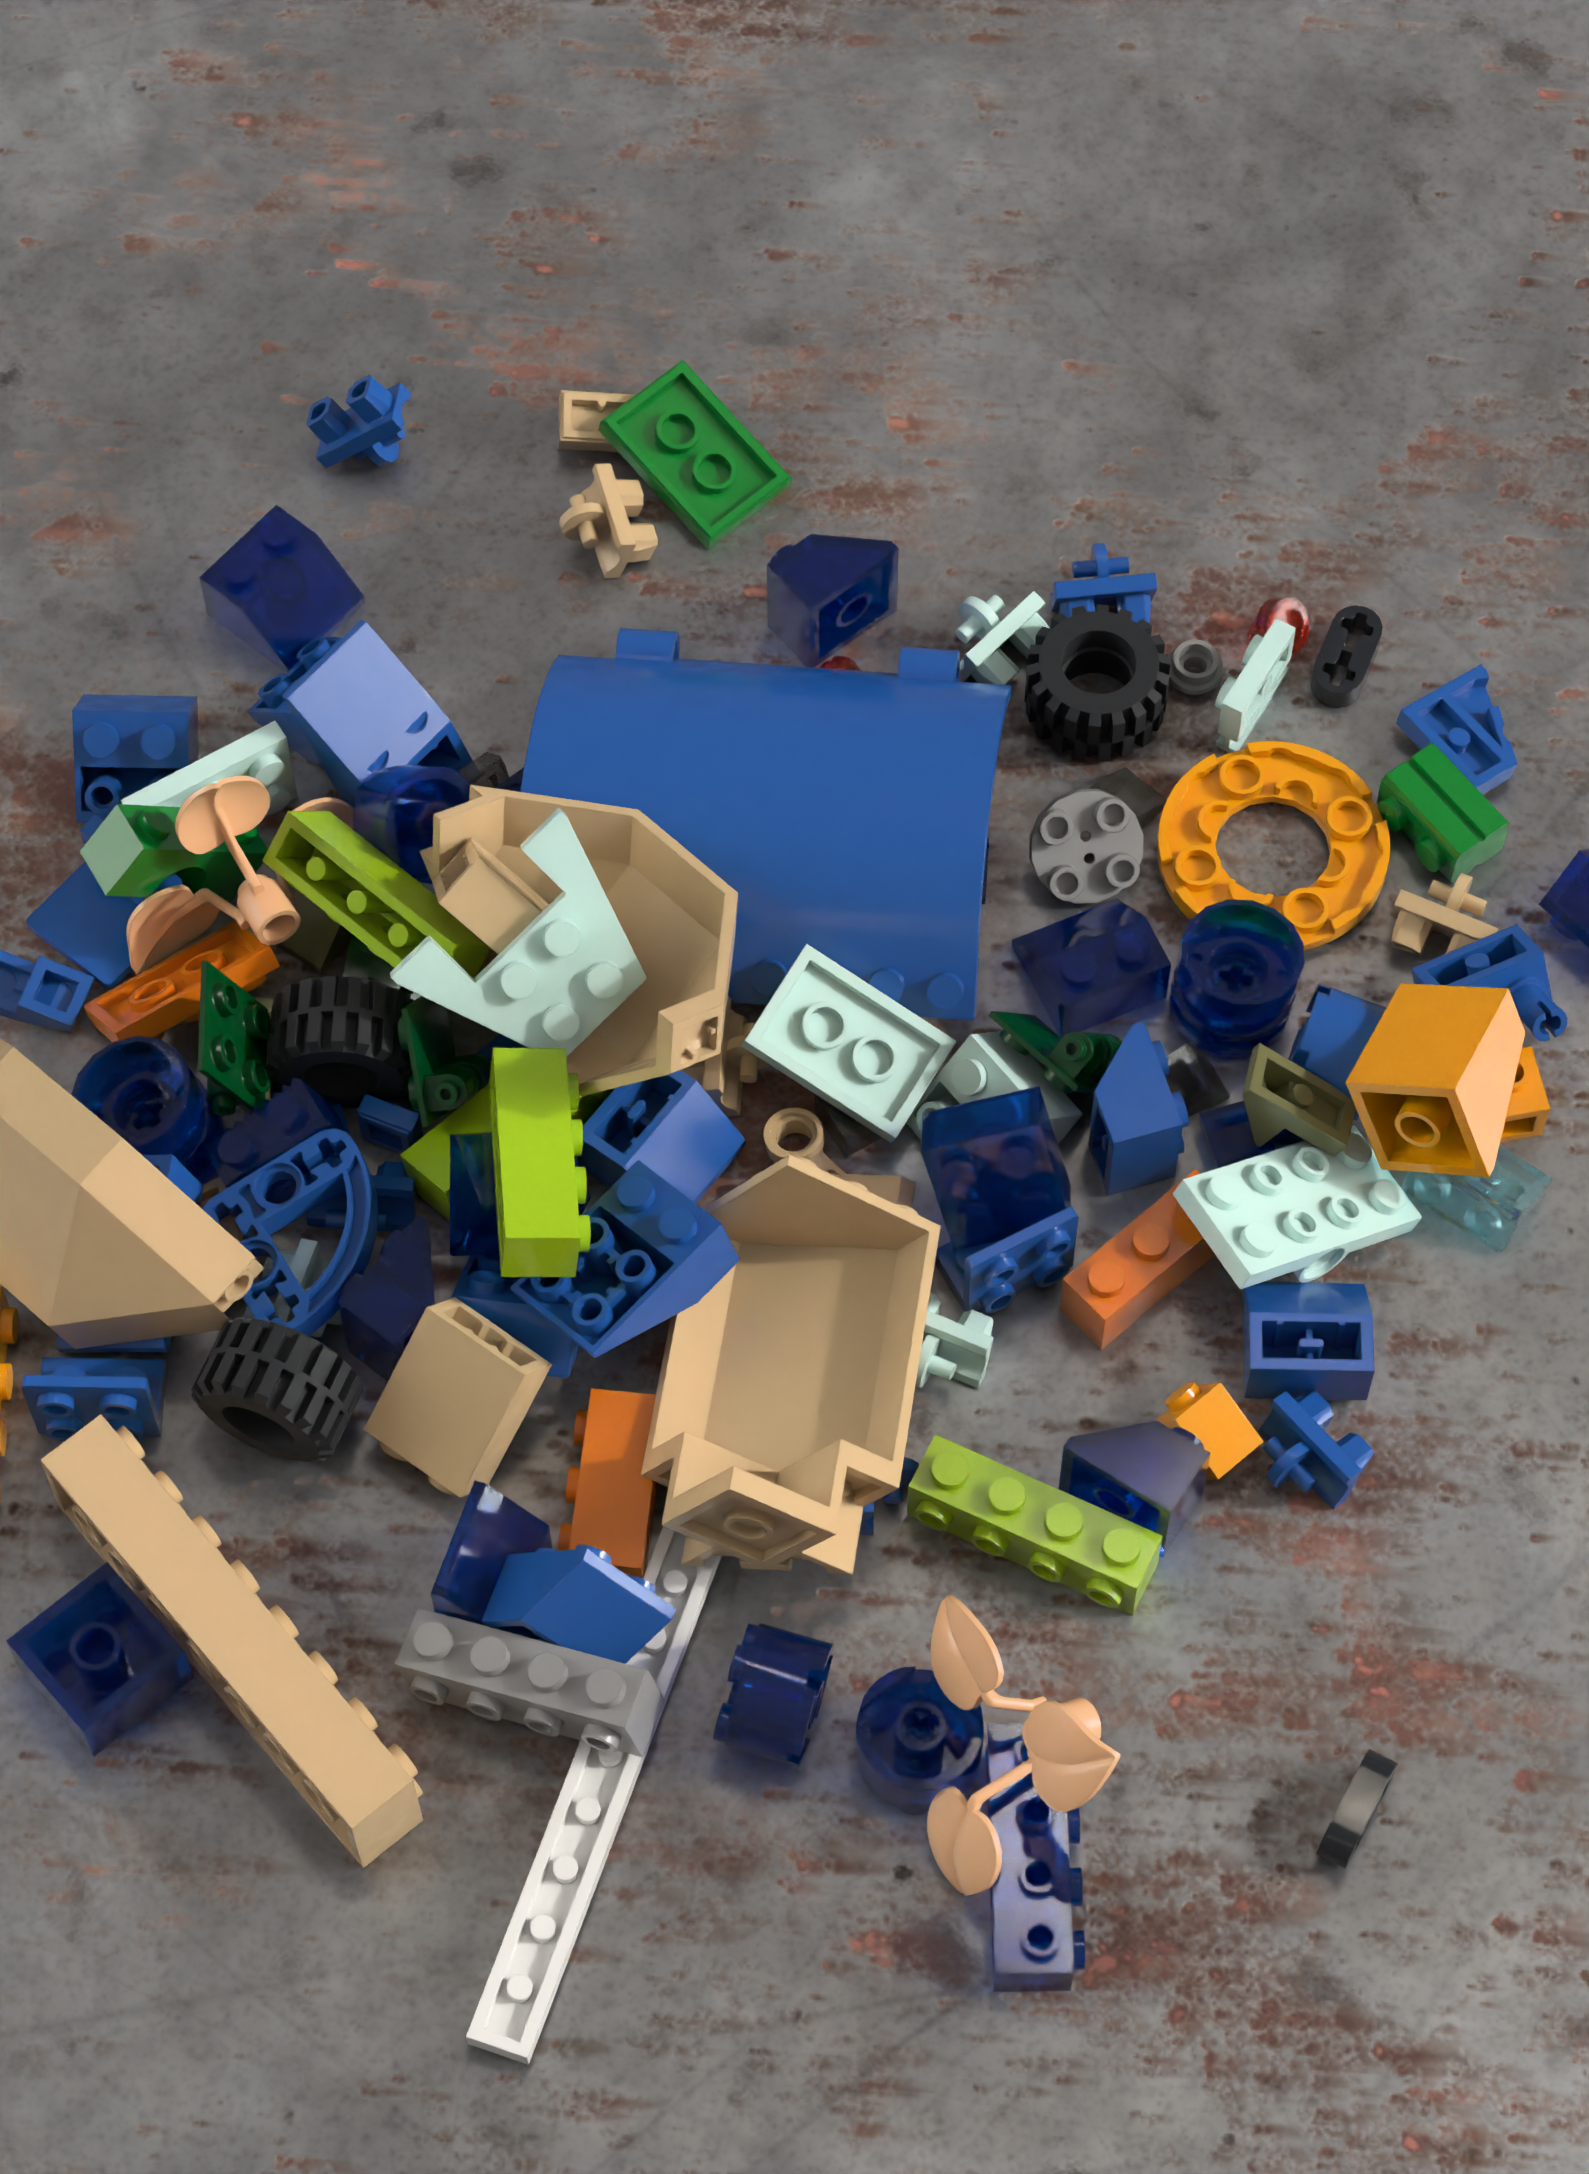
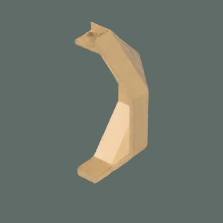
(667, 904)
(97, 1230)

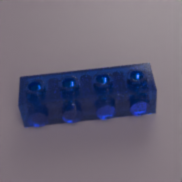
(1035, 1883)

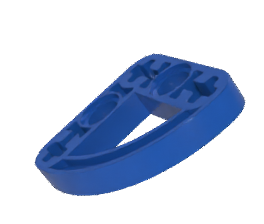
(260, 1219)

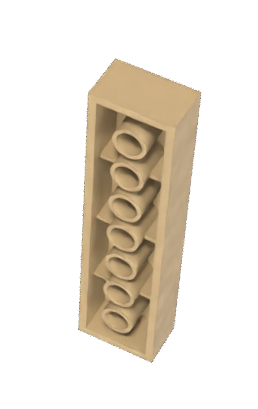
(235, 1641)

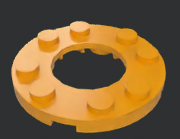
(1286, 776)

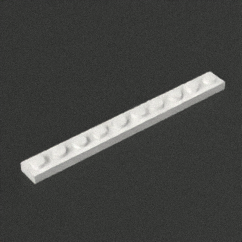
(581, 1836)

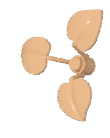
(265, 904)
(1061, 1741)

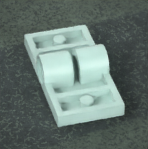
(1296, 1210)

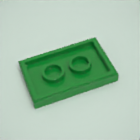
(695, 454)

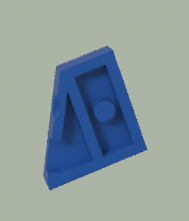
(1464, 728)

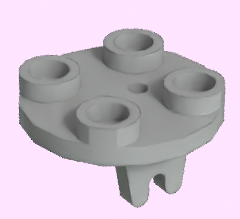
(1112, 839)

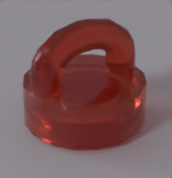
(1286, 610)

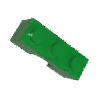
(140, 849)

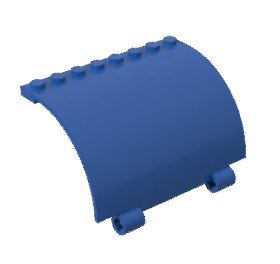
(817, 793)

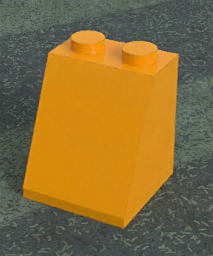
(1439, 1078)

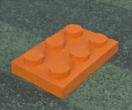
(172, 988)

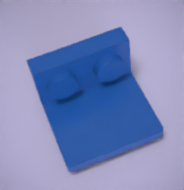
(87, 923)
(995, 1272)
(80, 1389)

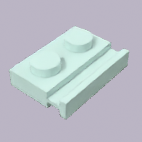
(1247, 696)

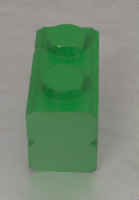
(1441, 813)

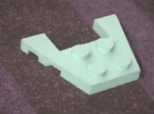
(556, 974)

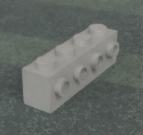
(530, 1683)

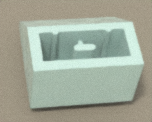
(987, 1069)

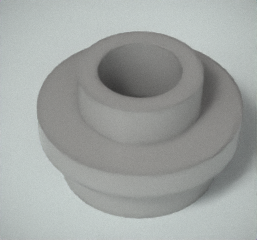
(1199, 655)

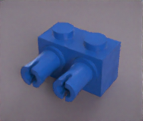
(1502, 961)

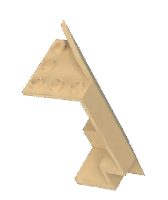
(796, 1370)

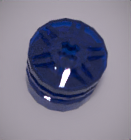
(1236, 977)
(150, 1100)

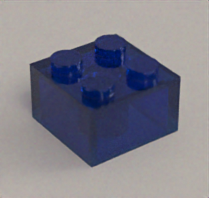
(994, 1166)
(100, 1659)

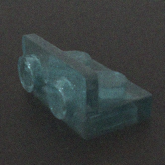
(1483, 1205)

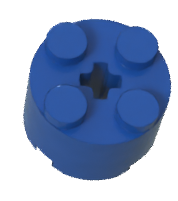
(1334, 1035)

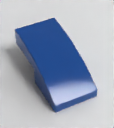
(41, 992)

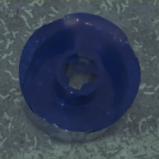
(398, 809)
(774, 1693)
(909, 1772)

